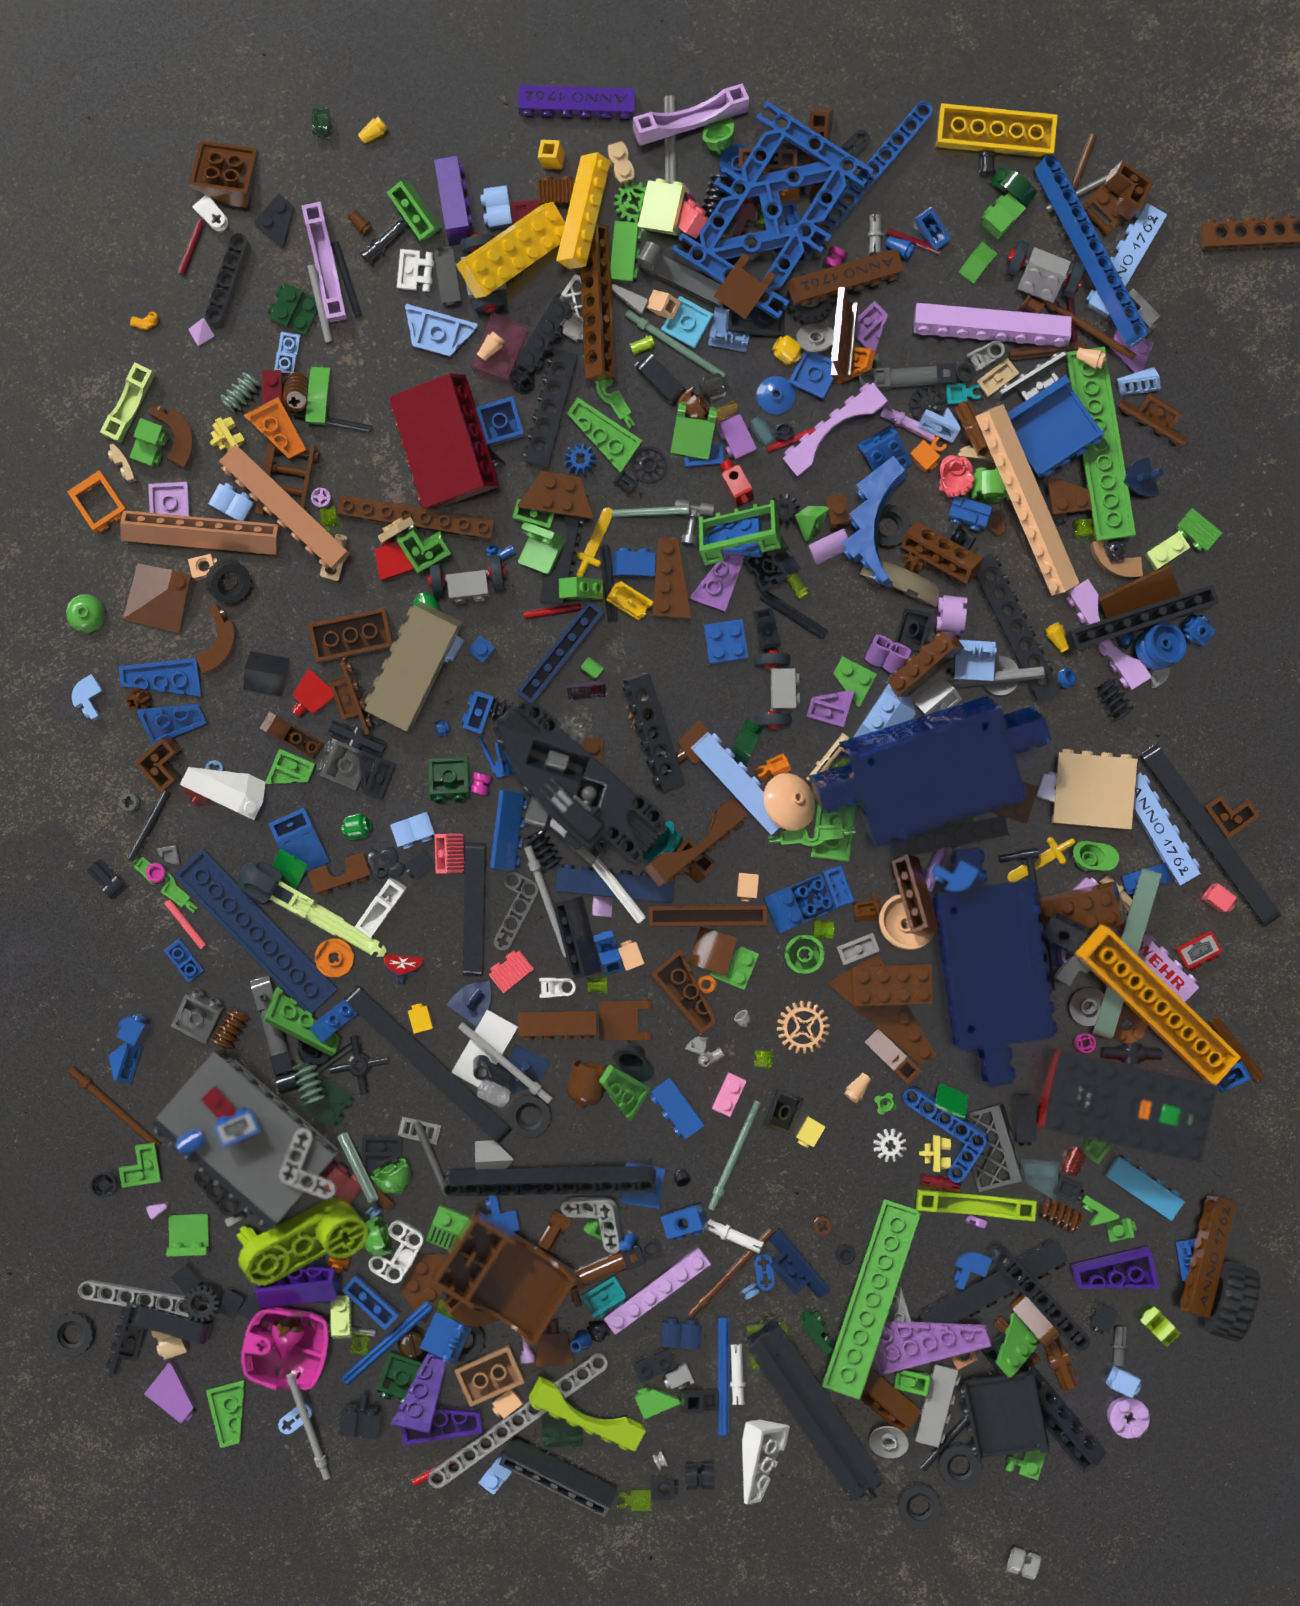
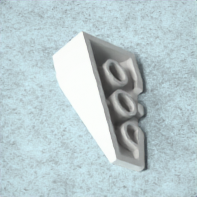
(231, 789)
(760, 1447)

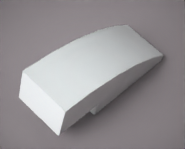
(380, 907)

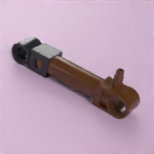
(610, 1266)

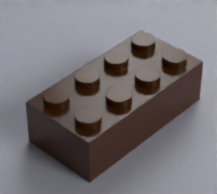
(350, 635)
(1088, 905)
(892, 985)

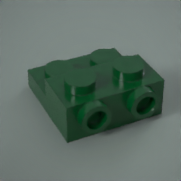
(293, 309)
(448, 779)
(815, 1327)
(397, 1377)

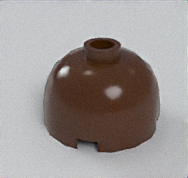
(696, 406)

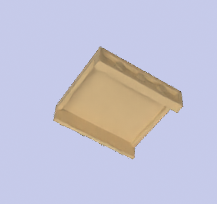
(1094, 790)

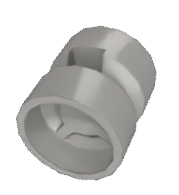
(1023, 1563)

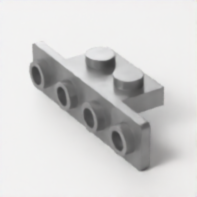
(1036, 380)

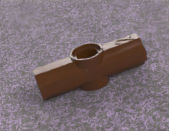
(971, 428)
(1061, 1365)

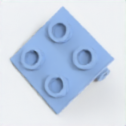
(975, 661)

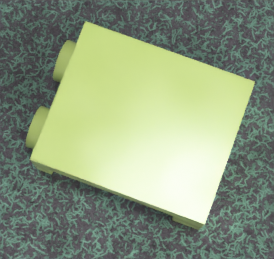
(662, 207)

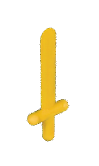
(594, 543)
(1054, 852)

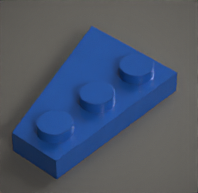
(170, 720)

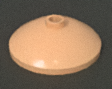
(782, 803)
(891, 920)

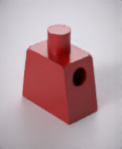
(739, 489)
(392, 560)
(311, 694)

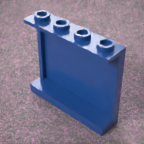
(1054, 427)

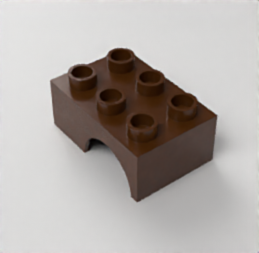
(504, 1276)

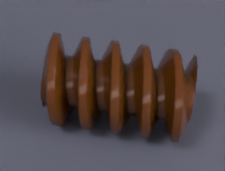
(295, 391)
(230, 1028)
(1061, 1216)

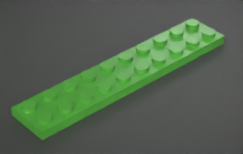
(1105, 461)
(872, 1299)

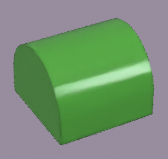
(591, 669)

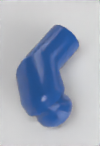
(505, 553)
(628, 1243)

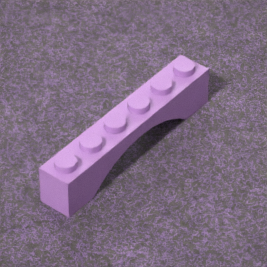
(656, 126)
(324, 262)
(803, 456)
(1129, 669)
(657, 1290)

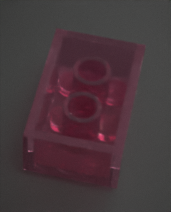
(502, 362)

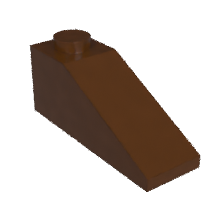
(821, 123)
(781, 160)

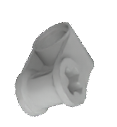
(984, 355)

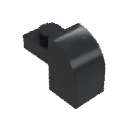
(766, 628)
(698, 1401)

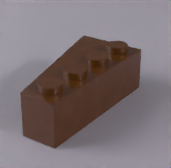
(670, 585)
(683, 991)

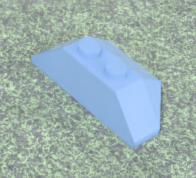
(887, 711)

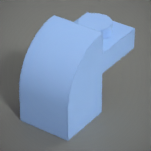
(83, 694)

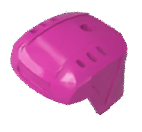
(308, 1356)

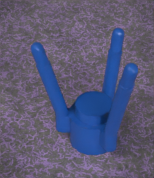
(501, 768)

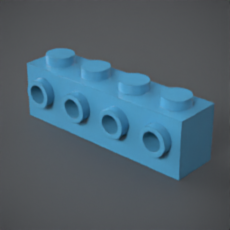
(1144, 1188)

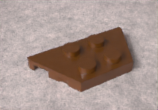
(557, 495)
(418, 1282)

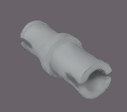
(875, 234)

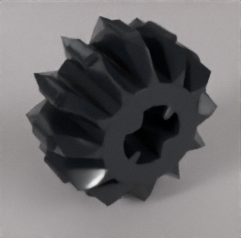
(791, 513)

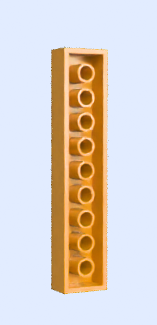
(1157, 1005)

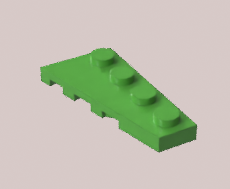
(609, 437)
(293, 1020)

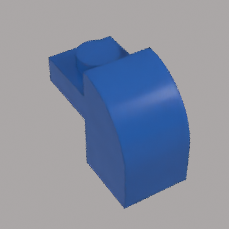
(959, 880)
(1131, 880)
(608, 952)
(508, 1219)
(970, 1262)

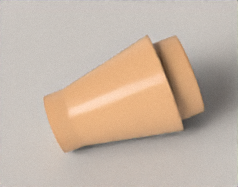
(490, 346)
(1092, 357)
(857, 1089)

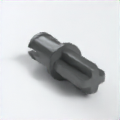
(1120, 1346)

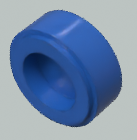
(1067, 677)

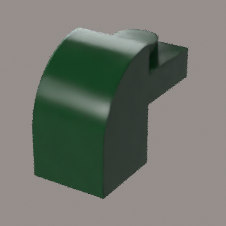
(1015, 184)
(746, 742)

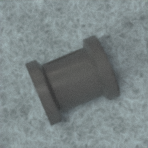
(124, 797)

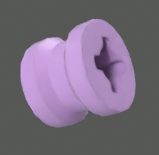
(319, 495)

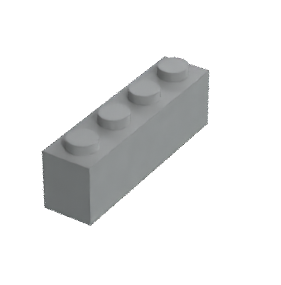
(936, 1405)

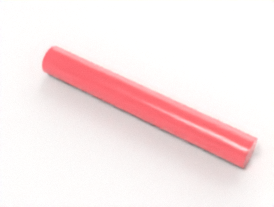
(185, 924)

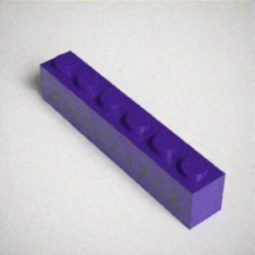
(576, 100)

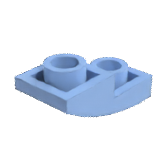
(287, 352)

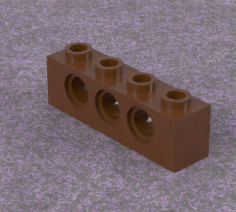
(941, 552)

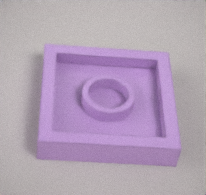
(169, 498)

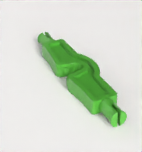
(615, 400)
(823, 834)
(170, 889)

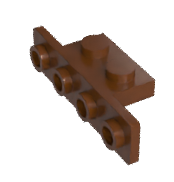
(1158, 415)
(348, 698)

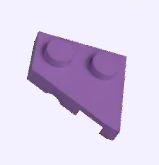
(870, 326)
(1142, 350)
(831, 707)

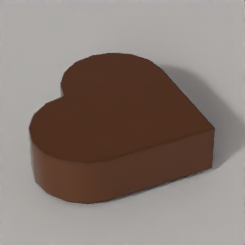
(996, 523)

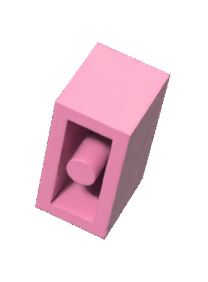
(729, 1094)

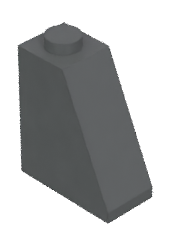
(447, 275)

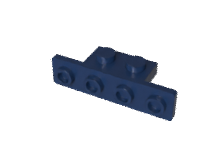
(794, 1268)

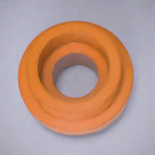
(713, 985)

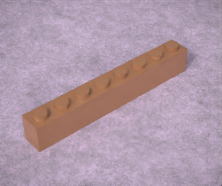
(284, 507)
(199, 532)

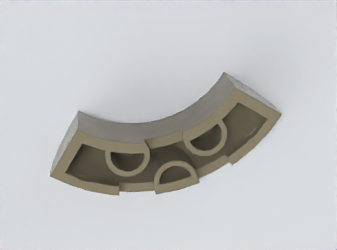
(908, 582)

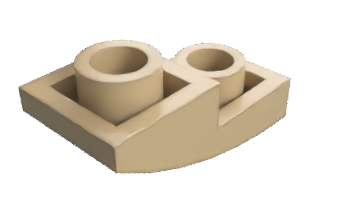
(119, 458)

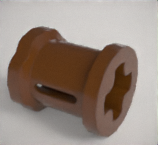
(1032, 305)
(823, 1231)

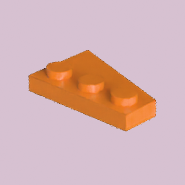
(276, 425)

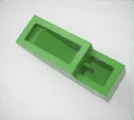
(318, 395)

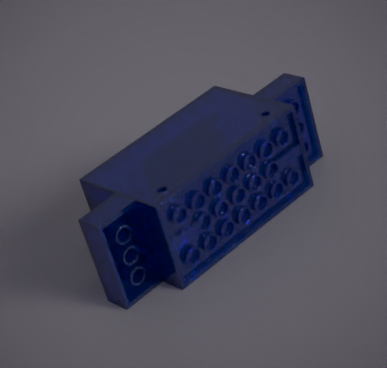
(932, 768)
(993, 968)

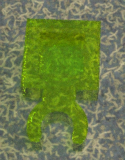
(639, 1500)

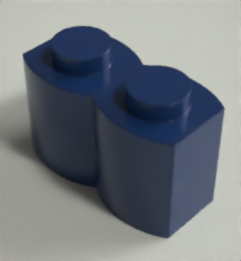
(681, 1335)

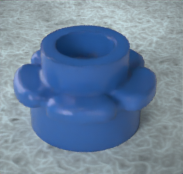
(1126, 640)
(442, 728)

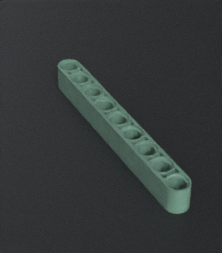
(1132, 937)

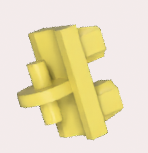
(223, 437)
(938, 1144)

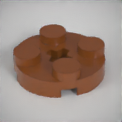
(1135, 1032)

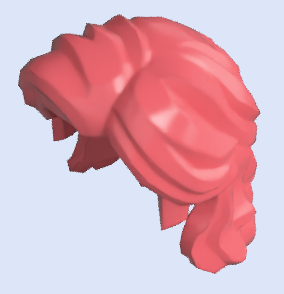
(956, 476)

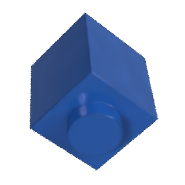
(481, 649)

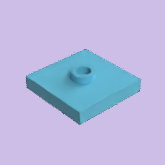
(688, 323)

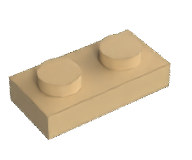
(997, 377)
(394, 528)

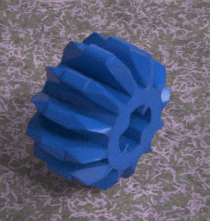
(587, 458)

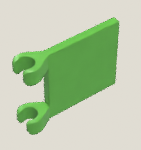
(691, 435)

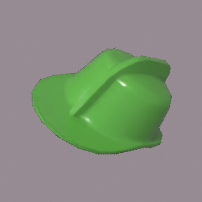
(719, 135)
(1095, 856)

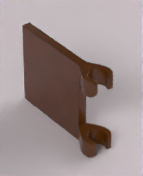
(742, 290)
(620, 1020)

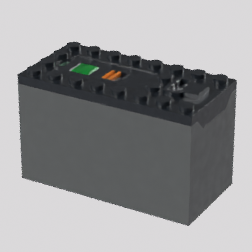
(253, 1167)

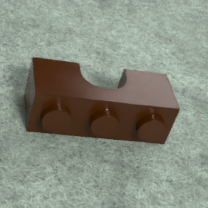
(324, 881)

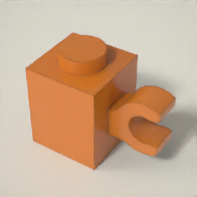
(926, 455)

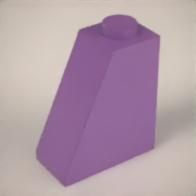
(172, 1394)

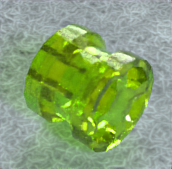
(329, 516)
(1083, 527)
(763, 1058)

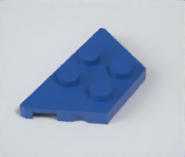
(738, 529)

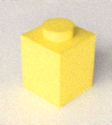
(810, 1132)

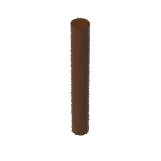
(1083, 161)

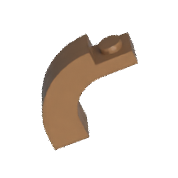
(1125, 569)

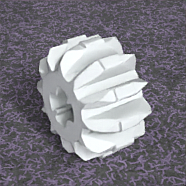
(884, 1150)

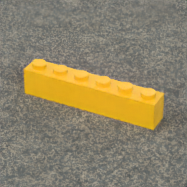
(583, 210)

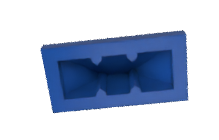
(124, 1062)

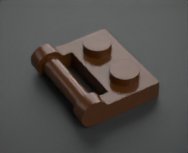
(1105, 203)

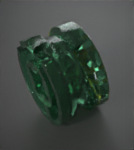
(323, 120)

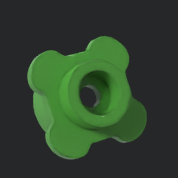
(884, 1108)

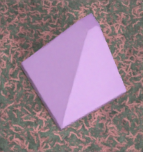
(201, 332)
(602, 906)
(155, 1210)

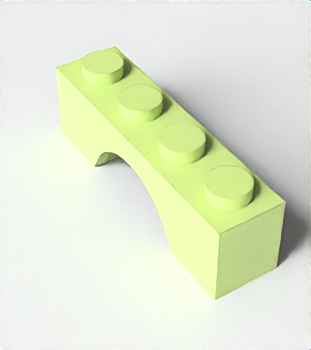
(130, 400)

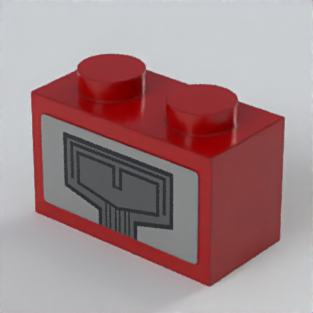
(1198, 950)

